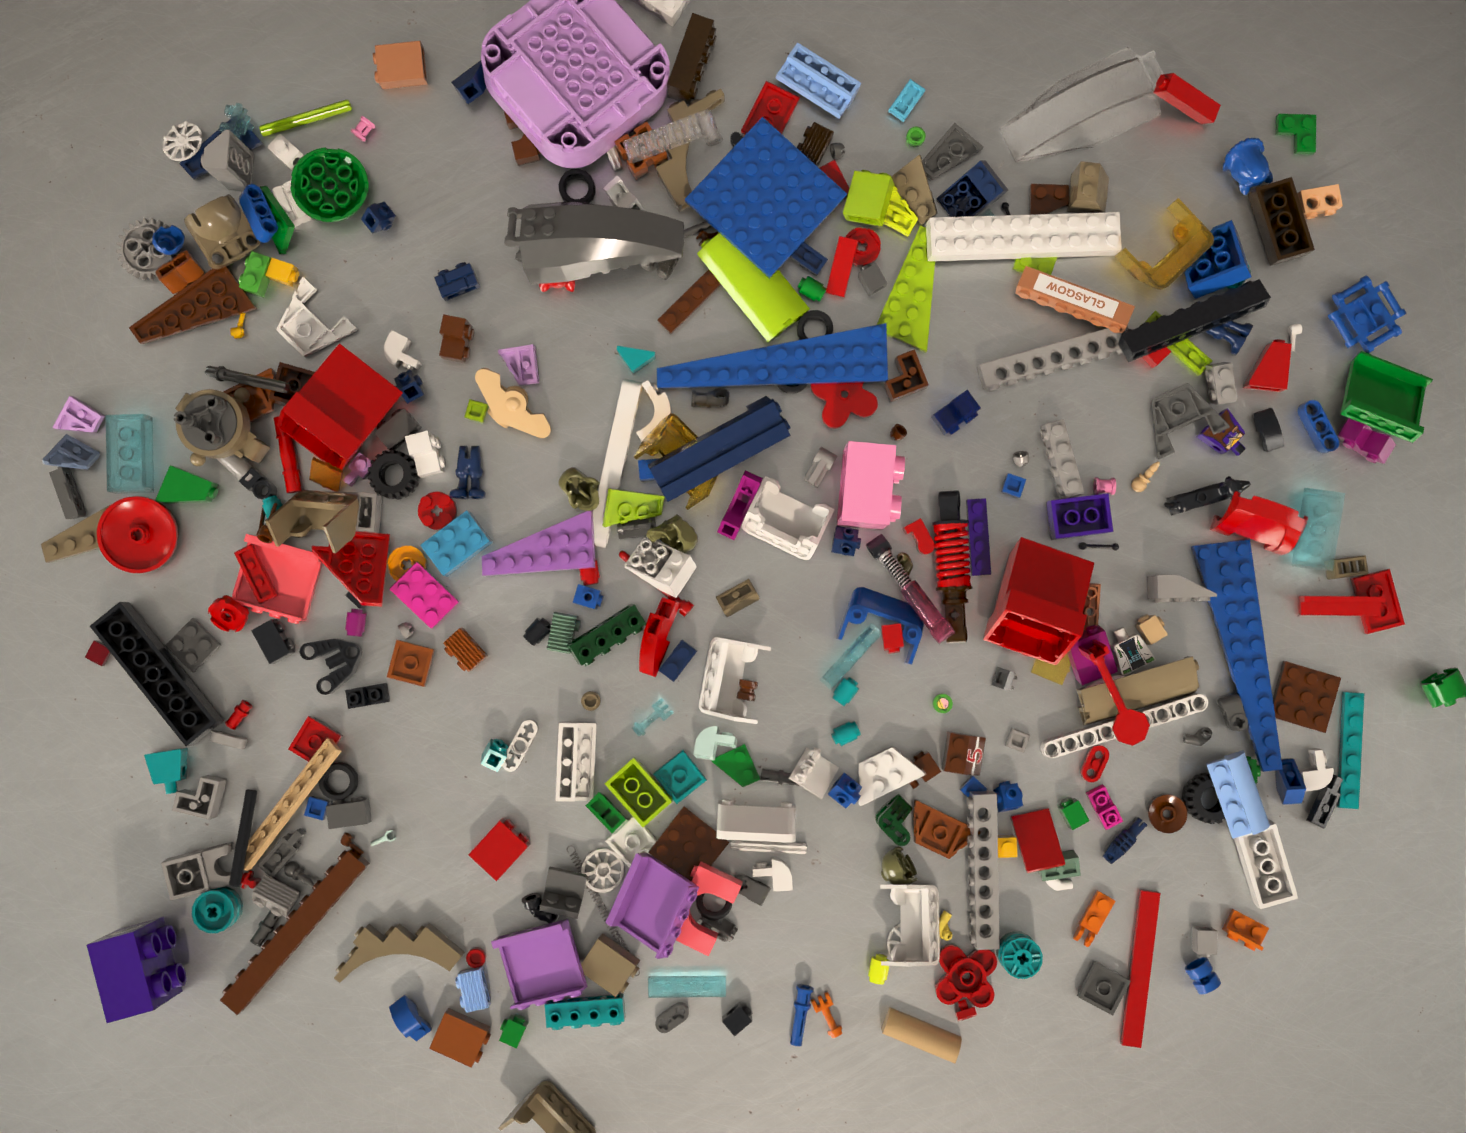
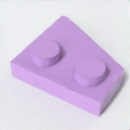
(522, 363)
(78, 417)

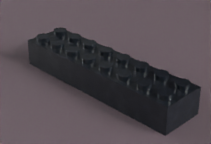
(156, 673)

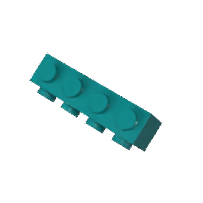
(585, 1011)

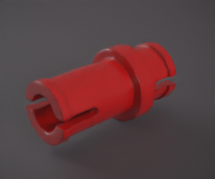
(237, 716)

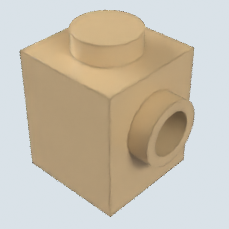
(1151, 628)

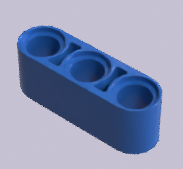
(258, 213)
(1309, 422)

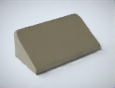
(737, 598)

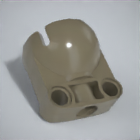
(221, 230)

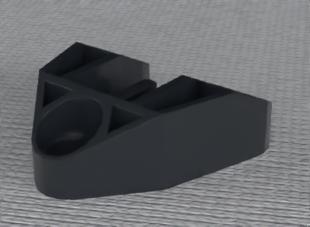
(341, 675)

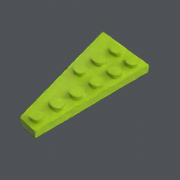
(911, 297)

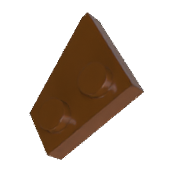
(1047, 198)

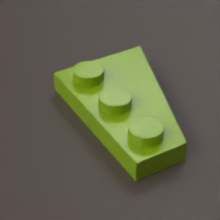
(630, 505)

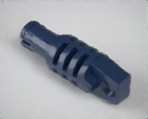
(1124, 841)

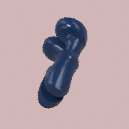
(1235, 340)
(465, 468)

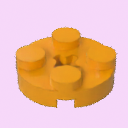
(401, 554)

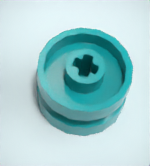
(217, 909)

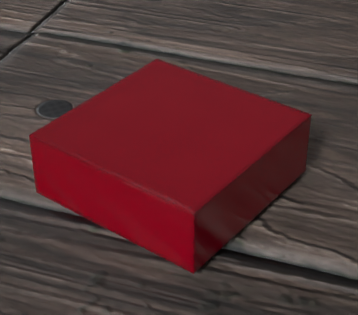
(98, 653)

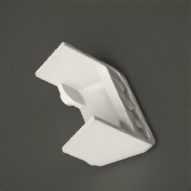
(722, 676)
(756, 822)
(918, 925)

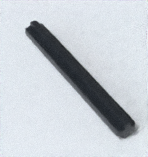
(243, 838)

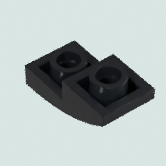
(1270, 430)
(367, 695)

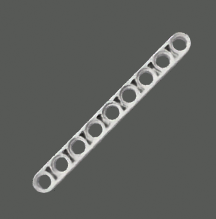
(616, 454)
(1095, 730)

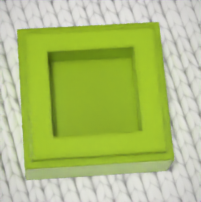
(476, 411)

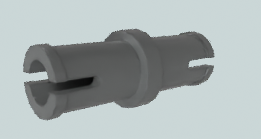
(779, 777)
(265, 928)

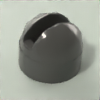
(836, 150)

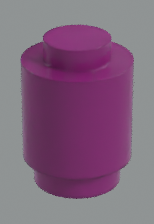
(355, 622)

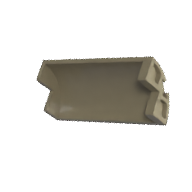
(1140, 690)

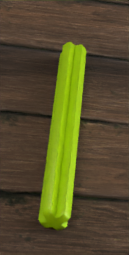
(305, 117)

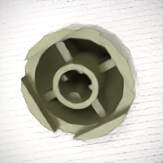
(898, 868)

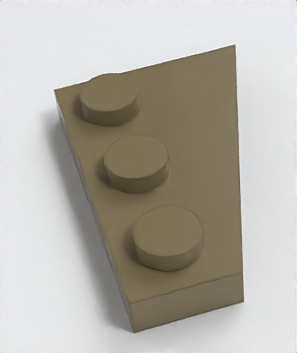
(914, 188)

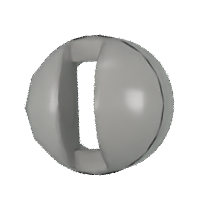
(1021, 458)
(406, 629)

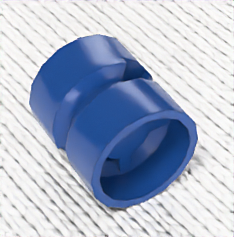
(1201, 972)

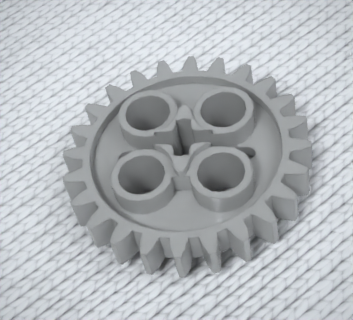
(139, 235)

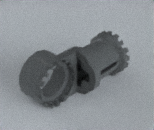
(710, 398)

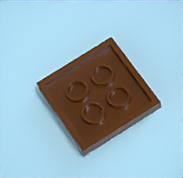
(1305, 696)
(687, 843)

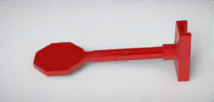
(1129, 725)

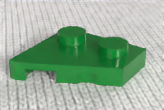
(738, 765)

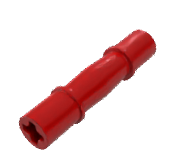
(288, 460)

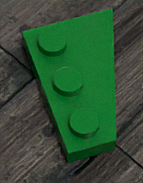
(285, 225)

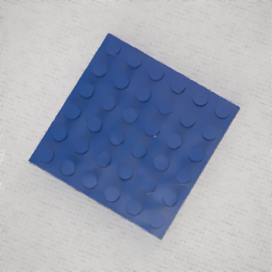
(765, 197)

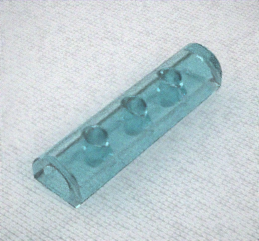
(851, 656)

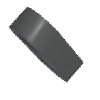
(675, 1021)

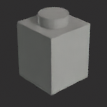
(1204, 941)

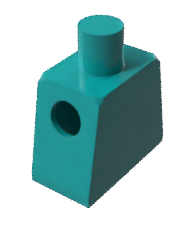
(168, 767)

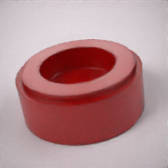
(476, 957)

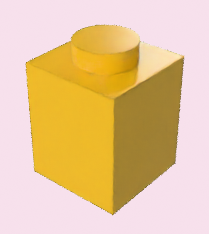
(282, 272)
(1007, 846)

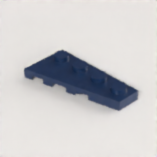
(193, 165)

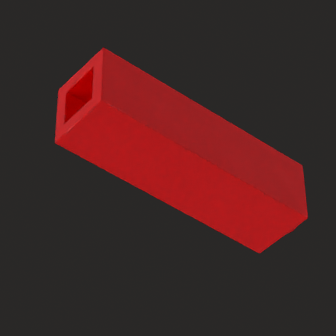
(1186, 98)

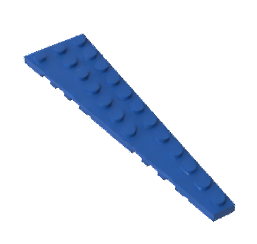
(830, 358)
(1230, 573)

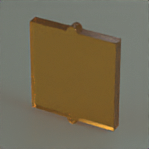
(325, 474)

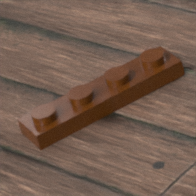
(689, 301)

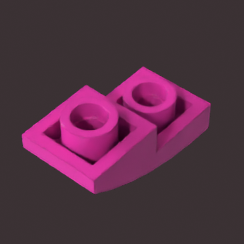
(1104, 807)

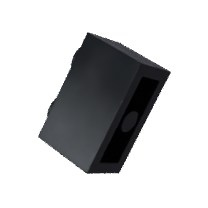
(273, 641)

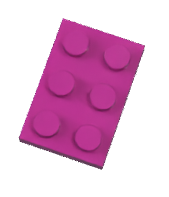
(423, 595)

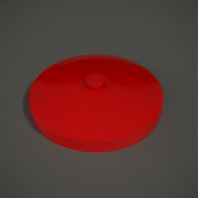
(137, 534)

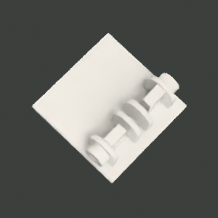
(814, 772)

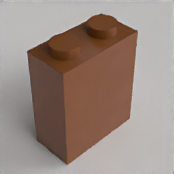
(460, 1038)

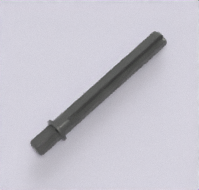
(222, 374)

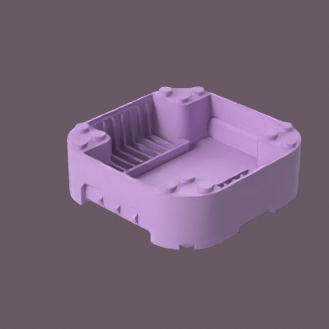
(574, 76)

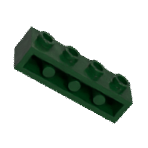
(606, 634)

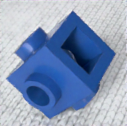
(845, 790)
(1008, 796)

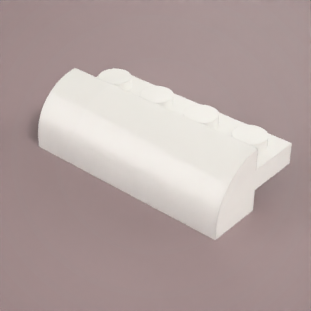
(575, 761)

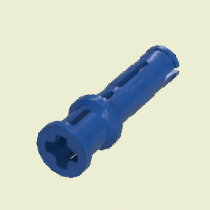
(802, 1005)

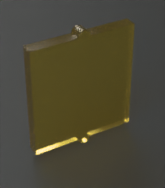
(1052, 672)

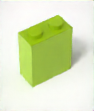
(868, 198)

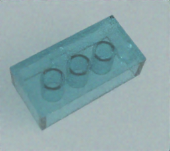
(129, 453)
(1319, 539)

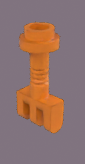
(835, 1030)

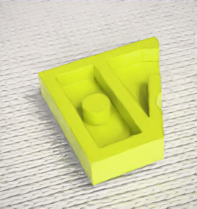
(899, 215)

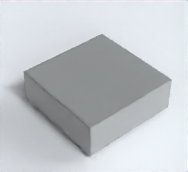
(1017, 740)

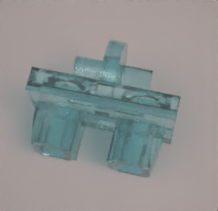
(239, 120)

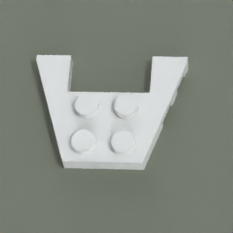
(304, 329)

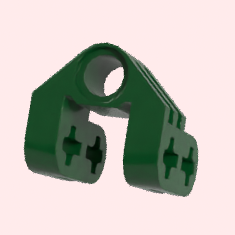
(896, 812)

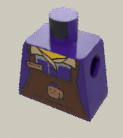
(1227, 439)

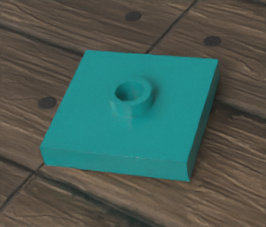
(679, 776)

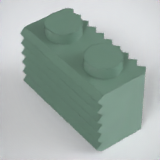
(562, 631)

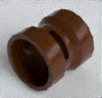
(747, 690)

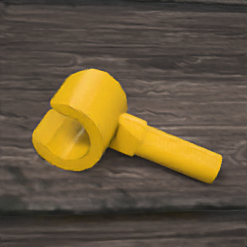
(238, 332)

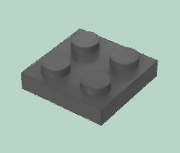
(193, 645)
(1103, 988)

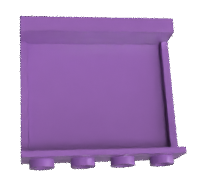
(653, 904)
(541, 964)

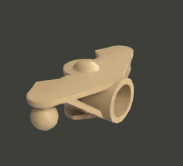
(509, 405)

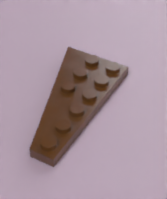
(202, 302)

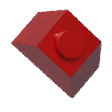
(1271, 368)

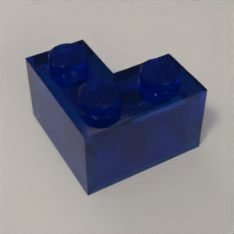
(959, 410)

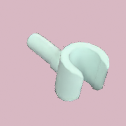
(384, 838)

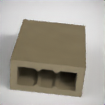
(610, 965)

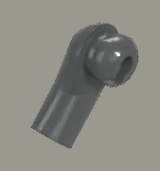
(1199, 738)

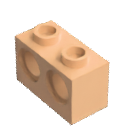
(1317, 198)

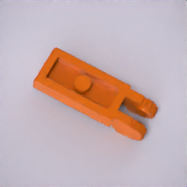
(1094, 917)

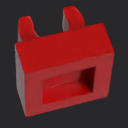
(965, 1012)

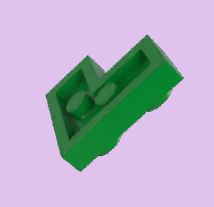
(1302, 127)

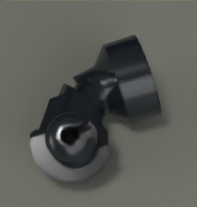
(532, 903)

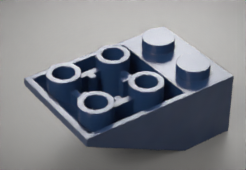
(973, 191)

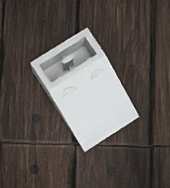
(661, 566)

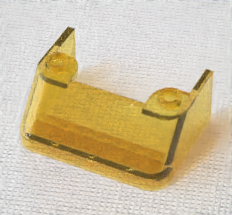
(1193, 241)
(667, 437)

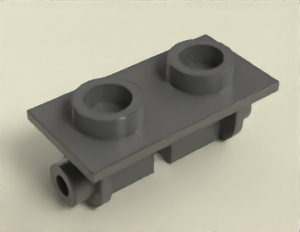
(635, 528)
(724, 929)

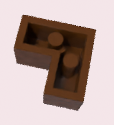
(456, 338)
(911, 377)

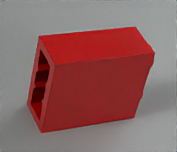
(499, 848)

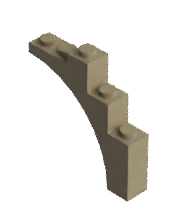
(673, 171)
(372, 944)

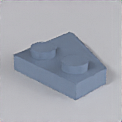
(71, 454)

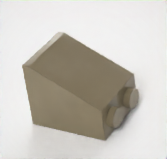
(1088, 189)

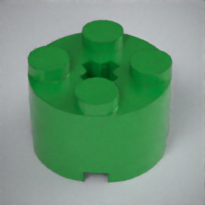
(1444, 687)

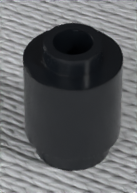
(537, 631)

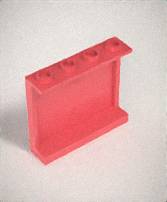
(293, 575)

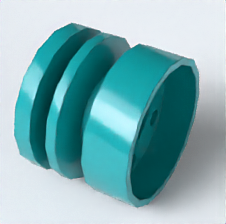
(1011, 947)

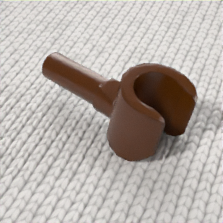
(704, 236)
(346, 840)

